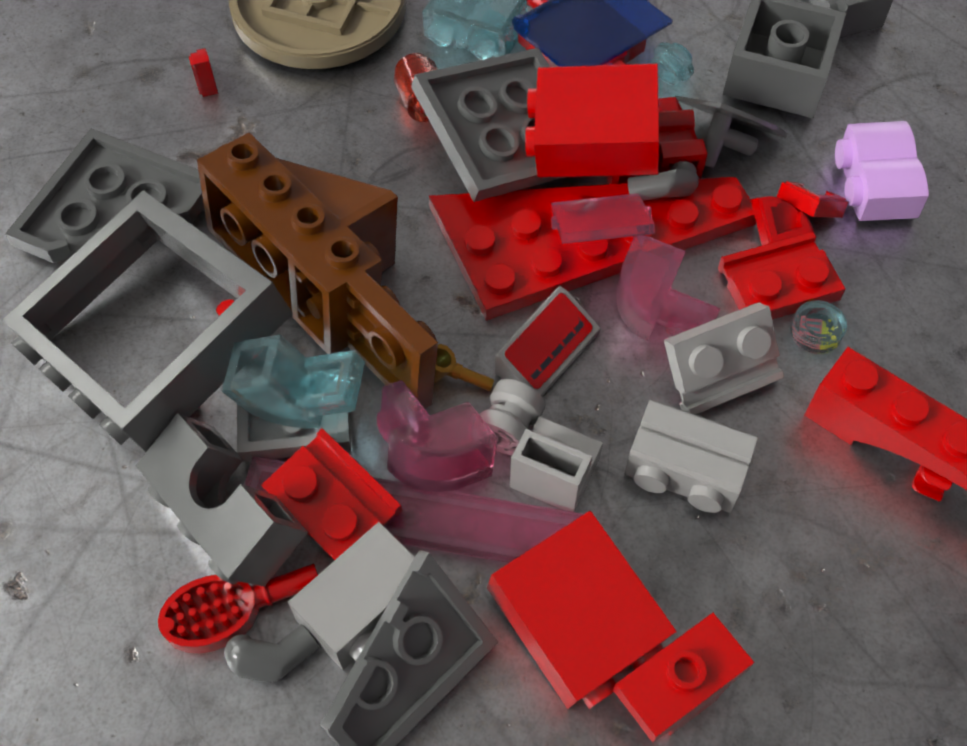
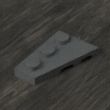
(410, 660)

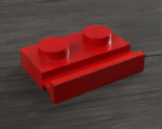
(782, 275)
(331, 494)

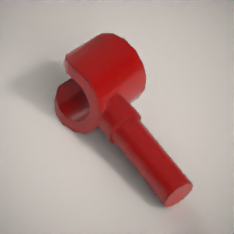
(930, 483)

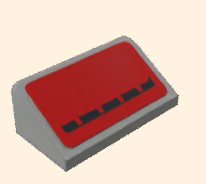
(547, 342)

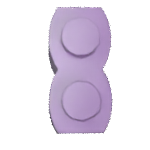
(882, 171)

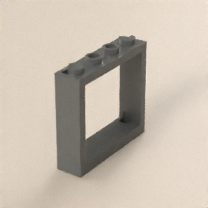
(197, 370)

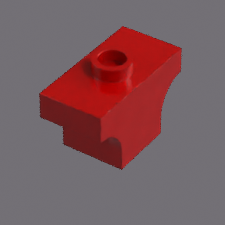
(683, 678)

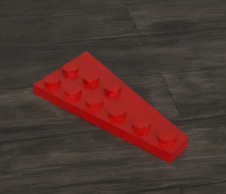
(519, 260)

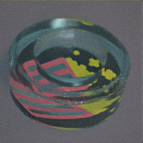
(818, 327)

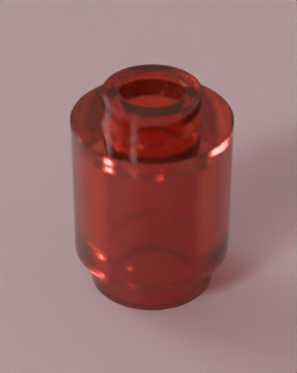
(403, 78)

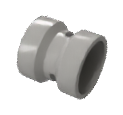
(512, 411)

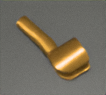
(447, 365)

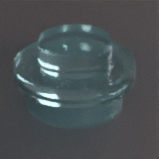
(673, 63)

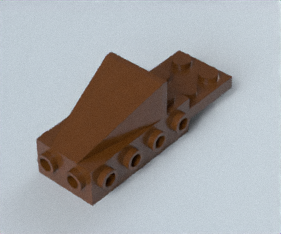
(324, 252)

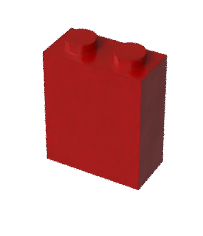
(594, 121)
(580, 610)

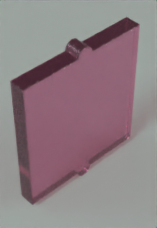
(602, 218)

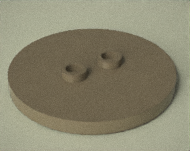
(316, 31)

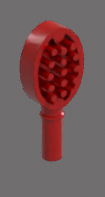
(212, 611)

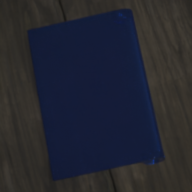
(589, 29)

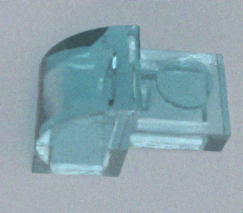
(286, 387)

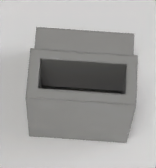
(554, 464)

